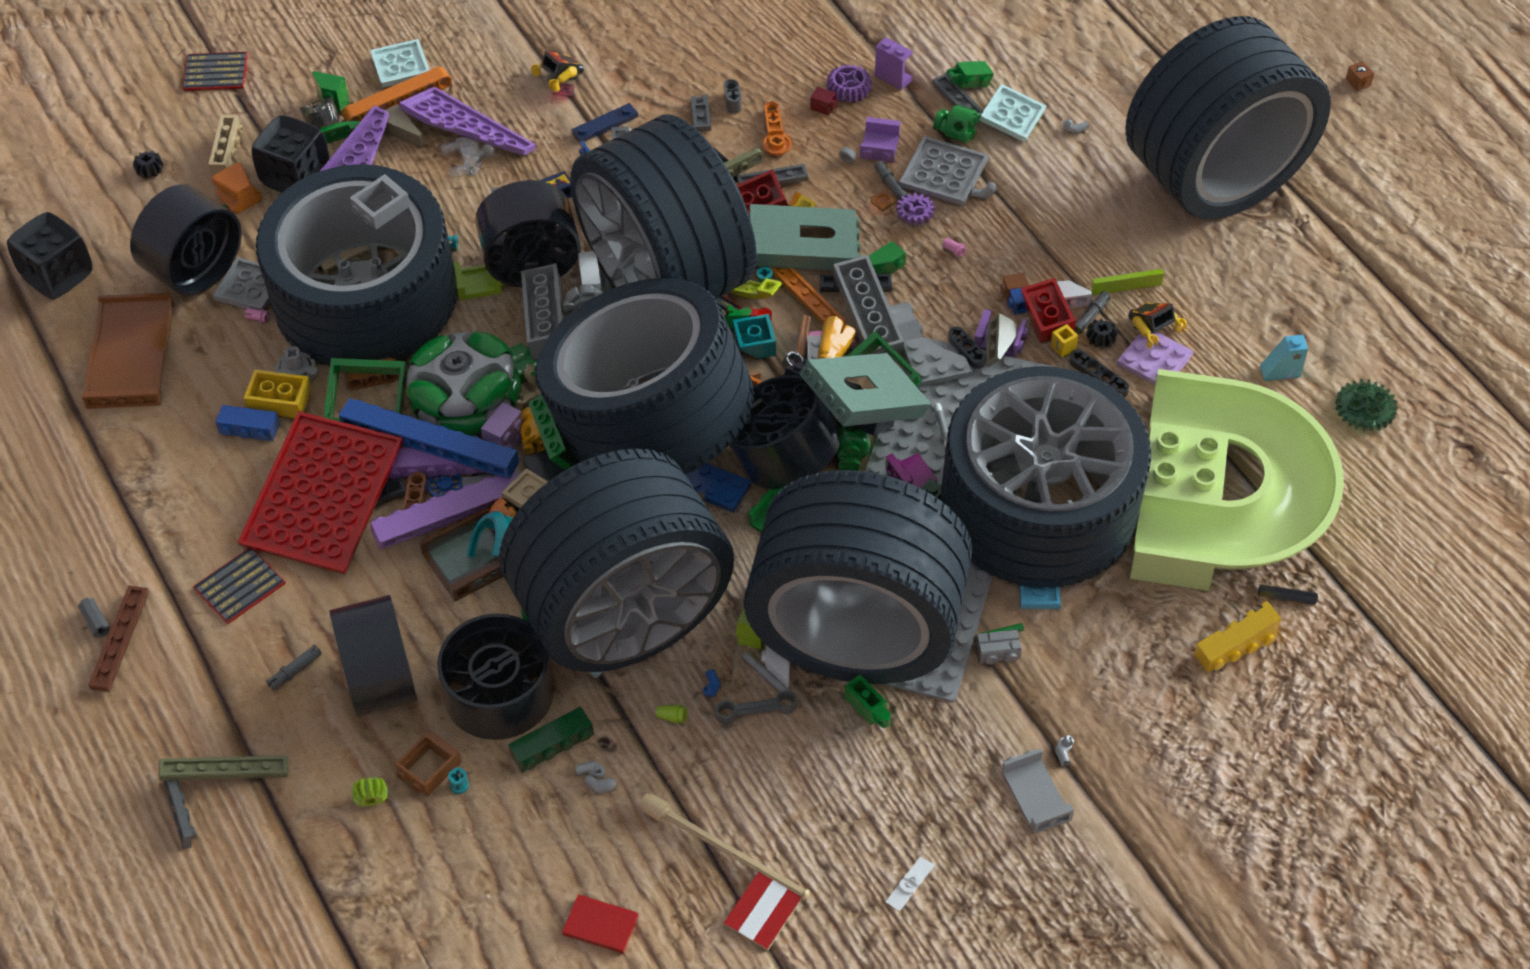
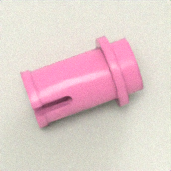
(956, 248)
(259, 315)

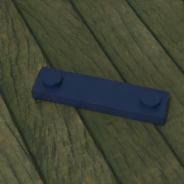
(604, 123)

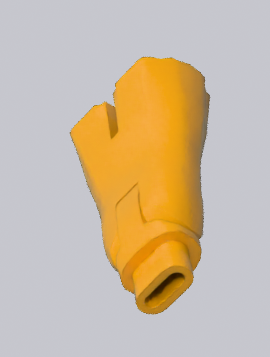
(834, 338)

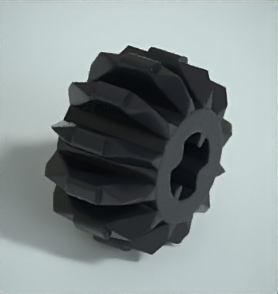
(148, 164)
(1101, 333)

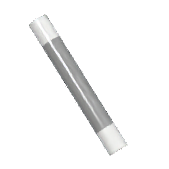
(941, 421)

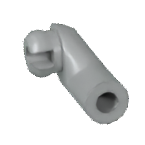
(1068, 126)
(985, 193)
(1062, 749)
(590, 767)
(600, 786)

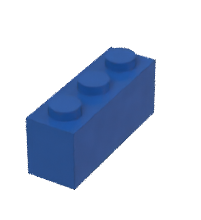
(247, 423)

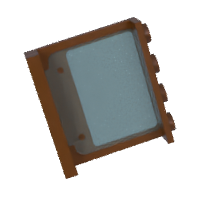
(448, 559)

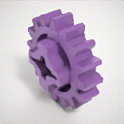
(915, 209)

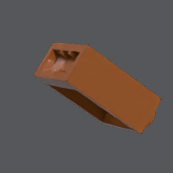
(438, 745)

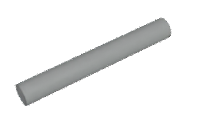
(763, 672)

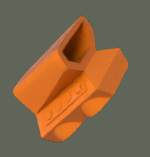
(236, 188)

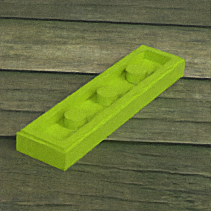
(1127, 281)

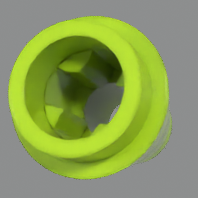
(672, 713)

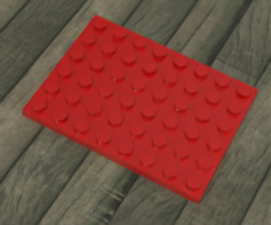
(321, 492)

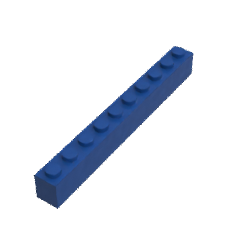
(433, 438)

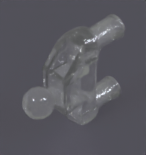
(470, 155)

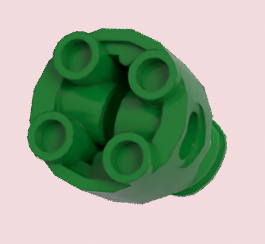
(957, 123)
(853, 447)

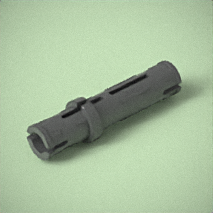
(888, 177)
(1095, 307)
(287, 672)

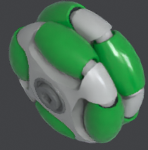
(462, 380)

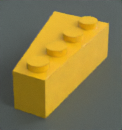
(1239, 638)

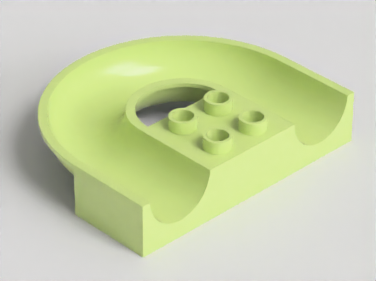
(1182, 517)

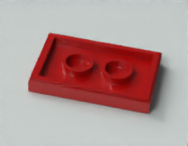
(600, 924)

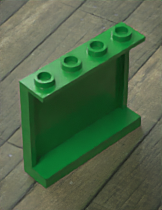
(552, 437)

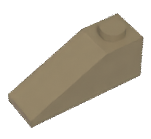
(402, 127)
(999, 337)

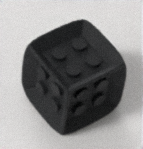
(288, 152)
(50, 255)

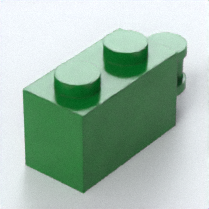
(970, 74)
(867, 702)

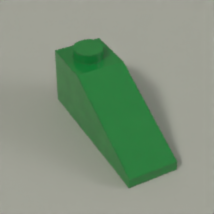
(888, 259)

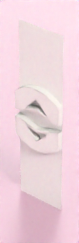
(909, 883)

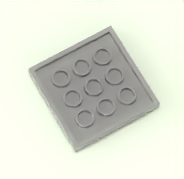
(943, 170)

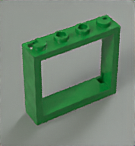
(873, 341)
(364, 366)

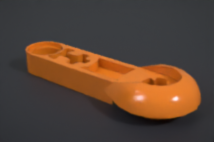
(775, 132)

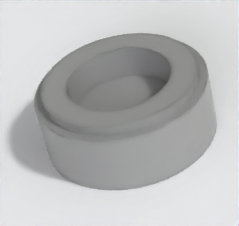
(847, 155)

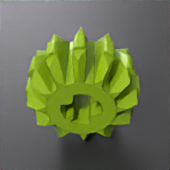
(369, 791)

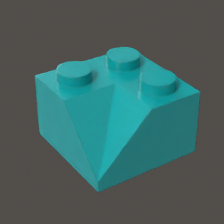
(755, 336)

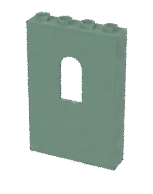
(780, 242)
(891, 400)

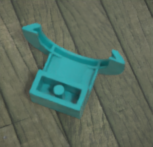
(492, 520)

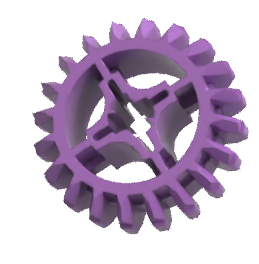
(849, 83)

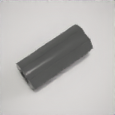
(93, 617)

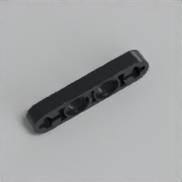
(1087, 360)

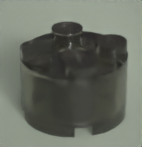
(320, 112)

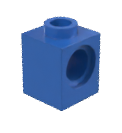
(1016, 302)

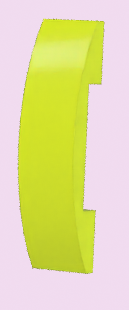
(757, 290)

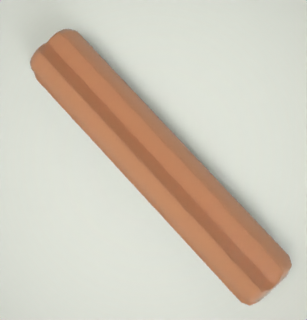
(802, 335)

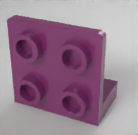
(911, 470)

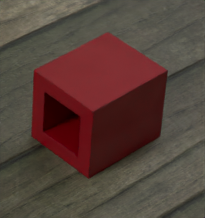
(823, 101)

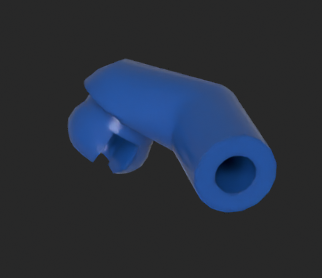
(714, 683)

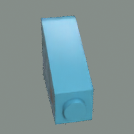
(1286, 359)

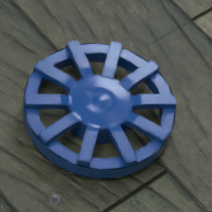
(444, 484)

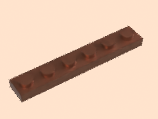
(118, 638)

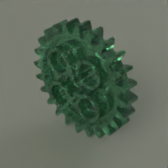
(1366, 405)

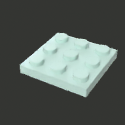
(399, 62)
(1012, 113)

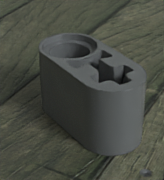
(732, 96)

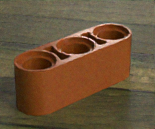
(364, 380)
(416, 490)

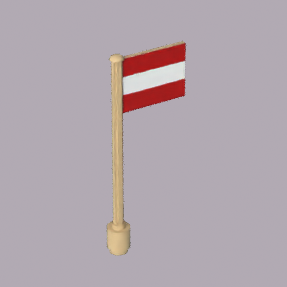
(767, 900)

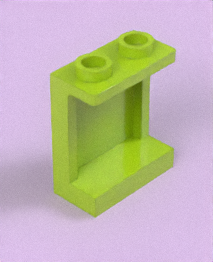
(475, 282)

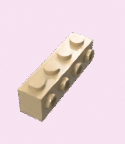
(225, 143)

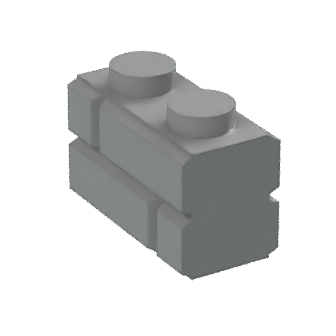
(998, 646)

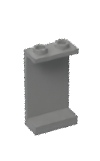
(1035, 791)

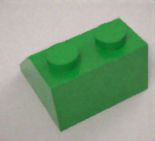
(331, 86)

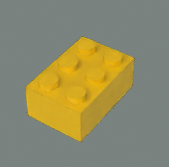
(278, 393)

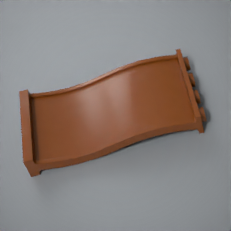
(128, 351)

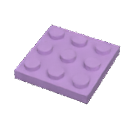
(1146, 362)

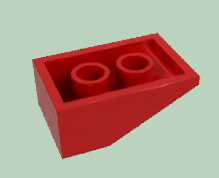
(762, 190)
(1047, 308)

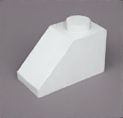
(1074, 294)
(776, 666)

